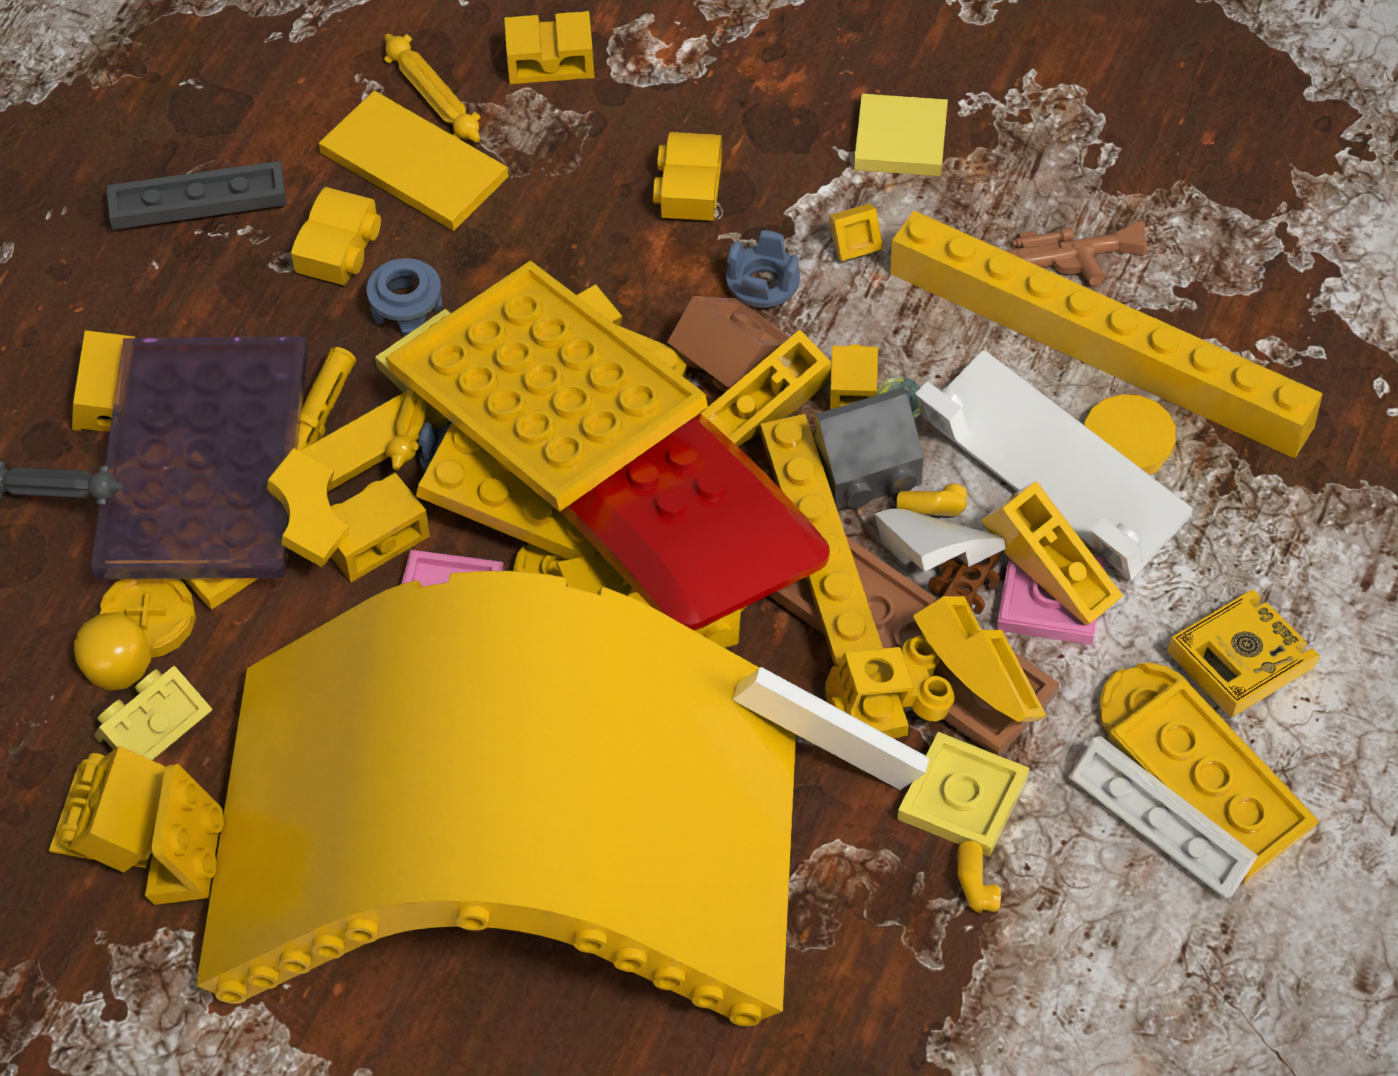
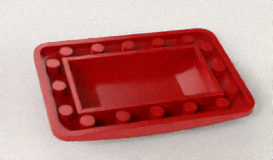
(698, 527)

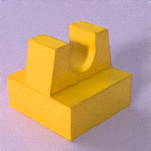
(855, 232)

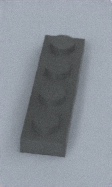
(196, 195)

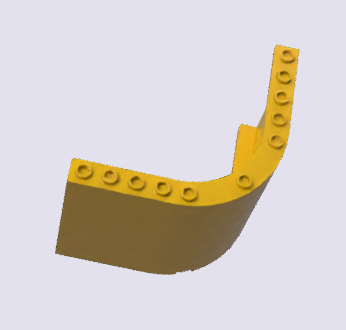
(510, 770)

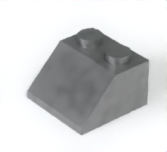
(869, 448)

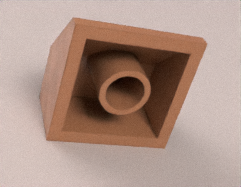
(724, 338)

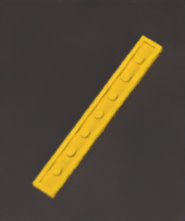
(367, 438)

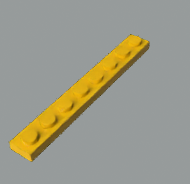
(837, 586)

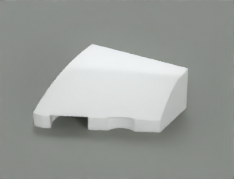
(932, 540)

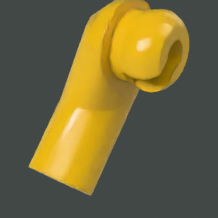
(948, 502)
(970, 875)

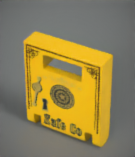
(1252, 644)

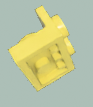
(155, 717)

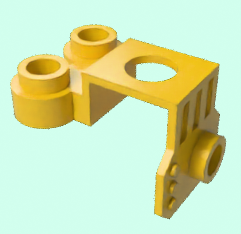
(910, 678)

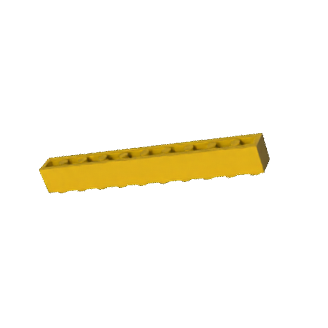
(1105, 334)

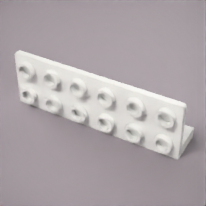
(1031, 439)

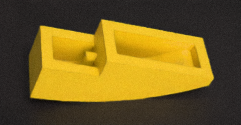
(979, 658)

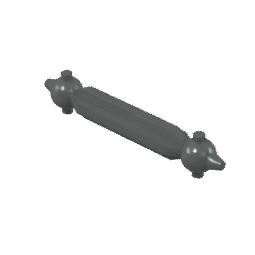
(59, 483)

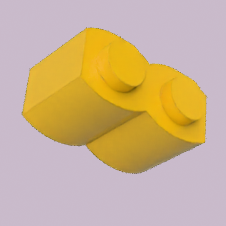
(689, 176)
(335, 236)

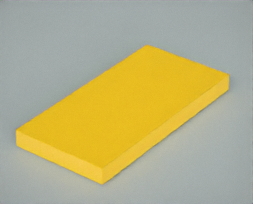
(414, 160)
(1215, 771)

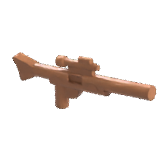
(1078, 255)

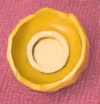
(112, 651)

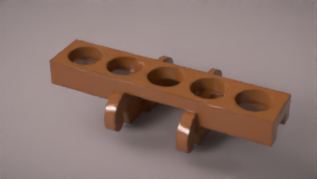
(965, 576)

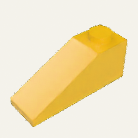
(771, 389)
(1052, 553)

